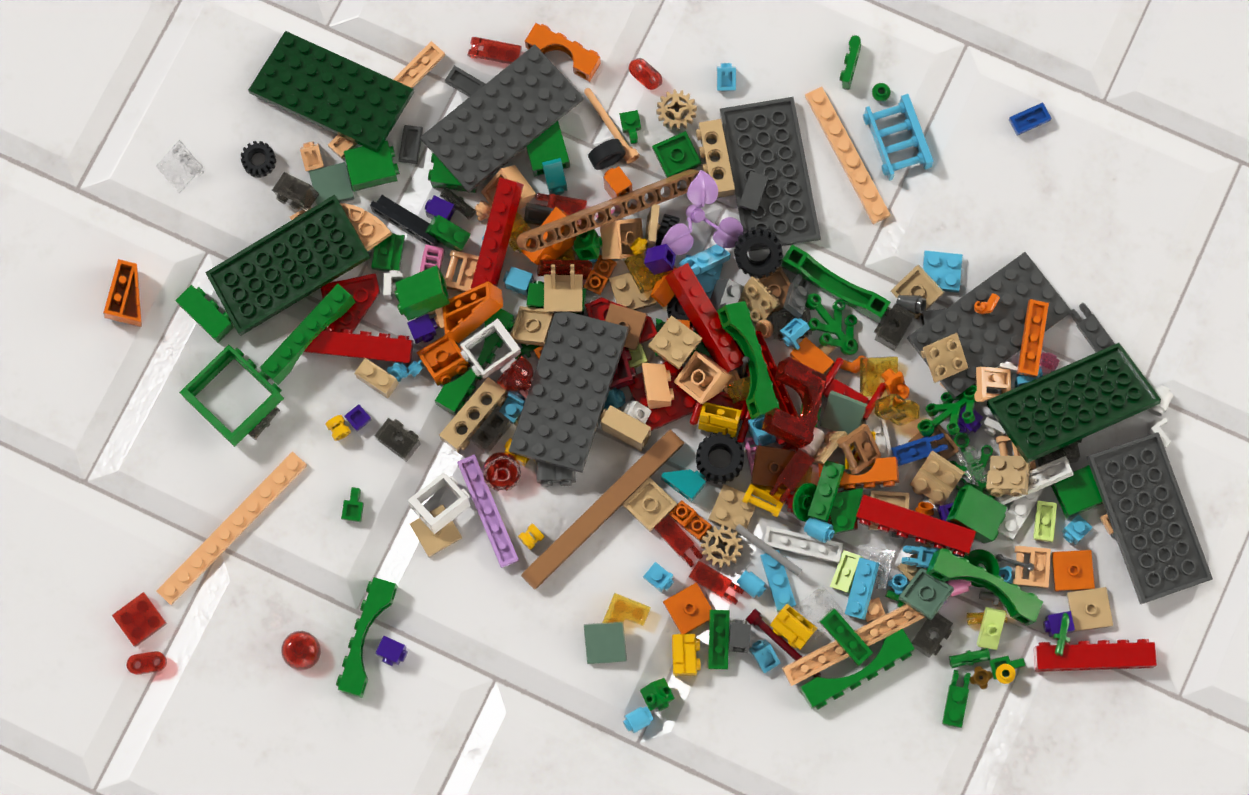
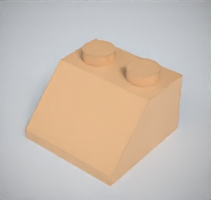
(510, 173)
(619, 237)
(702, 377)
(656, 385)

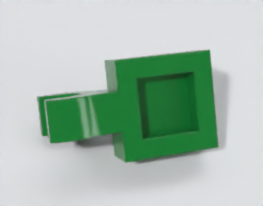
(630, 123)
(353, 508)
(995, 663)

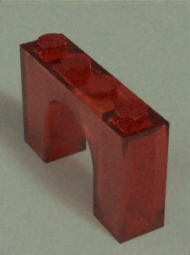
(810, 387)

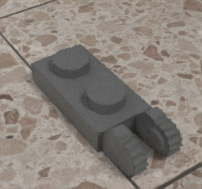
(797, 296)
(1092, 329)

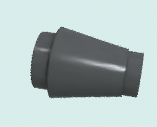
(912, 303)

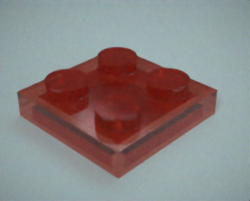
(139, 619)

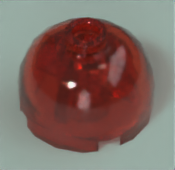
(517, 376)
(501, 471)
(301, 650)

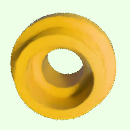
(639, 246)
(1005, 680)

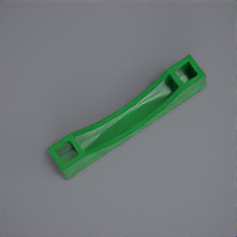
(860, 299)
(737, 322)
(284, 358)
(454, 393)
(380, 597)
(1019, 604)
(822, 689)

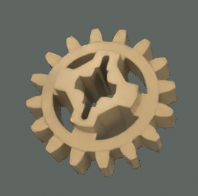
(684, 108)
(730, 543)

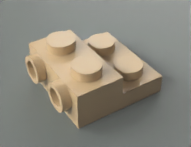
(1008, 476)
(936, 479)

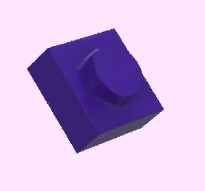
(357, 417)

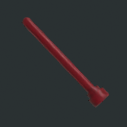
(755, 619)

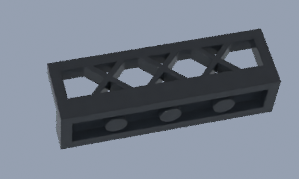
(403, 219)

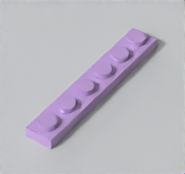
(488, 511)

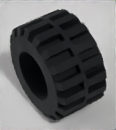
(762, 267)
(720, 442)

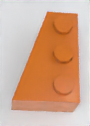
(556, 250)
(124, 295)
(471, 310)

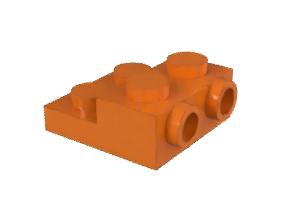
(443, 360)

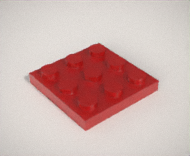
(680, 407)

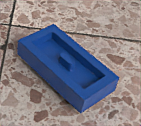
(1030, 118)

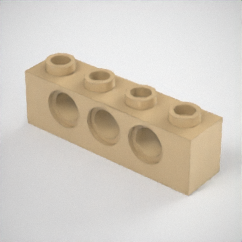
(714, 130)
(488, 389)

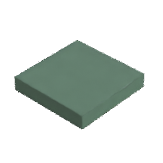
(332, 181)
(842, 413)
(926, 594)
(605, 642)

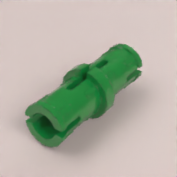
(969, 658)

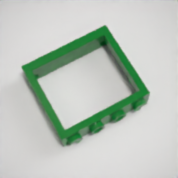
(210, 372)

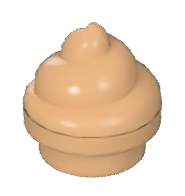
(483, 210)
(765, 327)

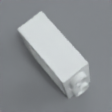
(481, 335)
(445, 517)

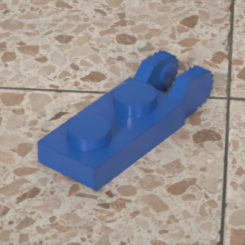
(917, 449)

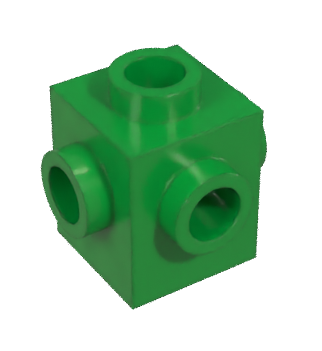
(588, 245)
(657, 695)

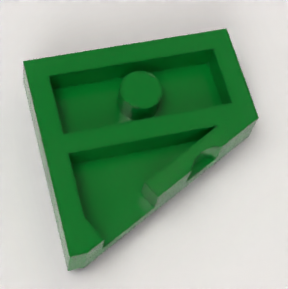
(845, 510)

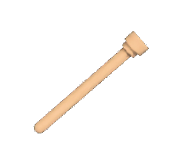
(631, 154)

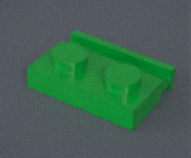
(388, 253)

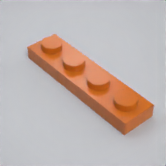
(1032, 338)

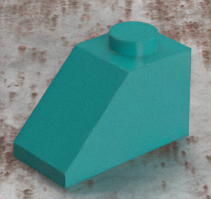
(554, 176)
(685, 482)

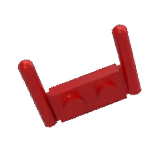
(837, 386)
(724, 400)

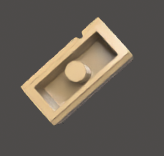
(376, 378)

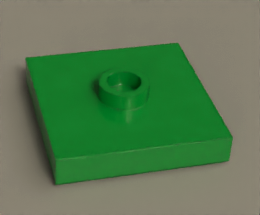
(676, 154)

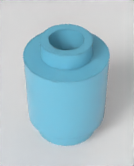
(819, 529)
(751, 584)
(638, 719)

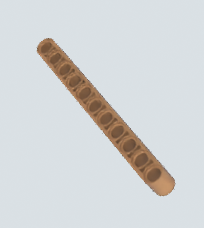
(604, 212)
(602, 509)

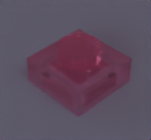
(1049, 361)

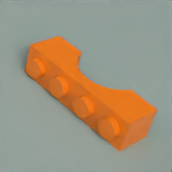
(584, 61)
(883, 472)

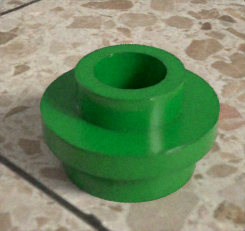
(881, 97)

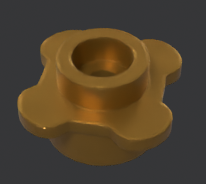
(981, 672)

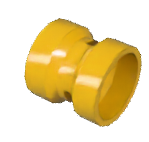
(338, 428)
(528, 540)

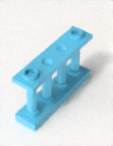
(911, 123)

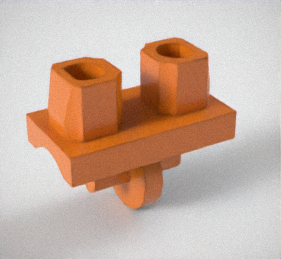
(895, 383)

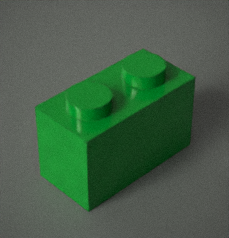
(448, 233)

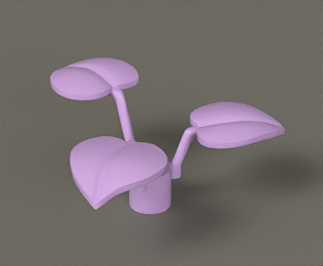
(701, 191)

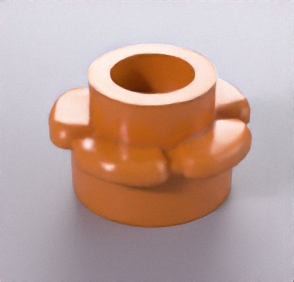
(925, 508)

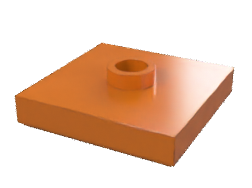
(1073, 570)
(688, 608)

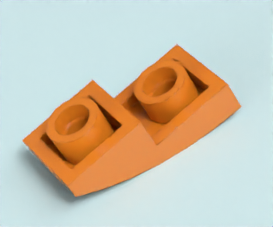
(600, 275)
(662, 291)
(690, 520)

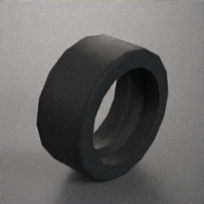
(606, 154)

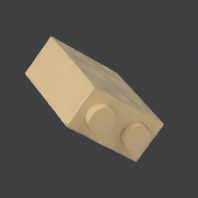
(625, 428)

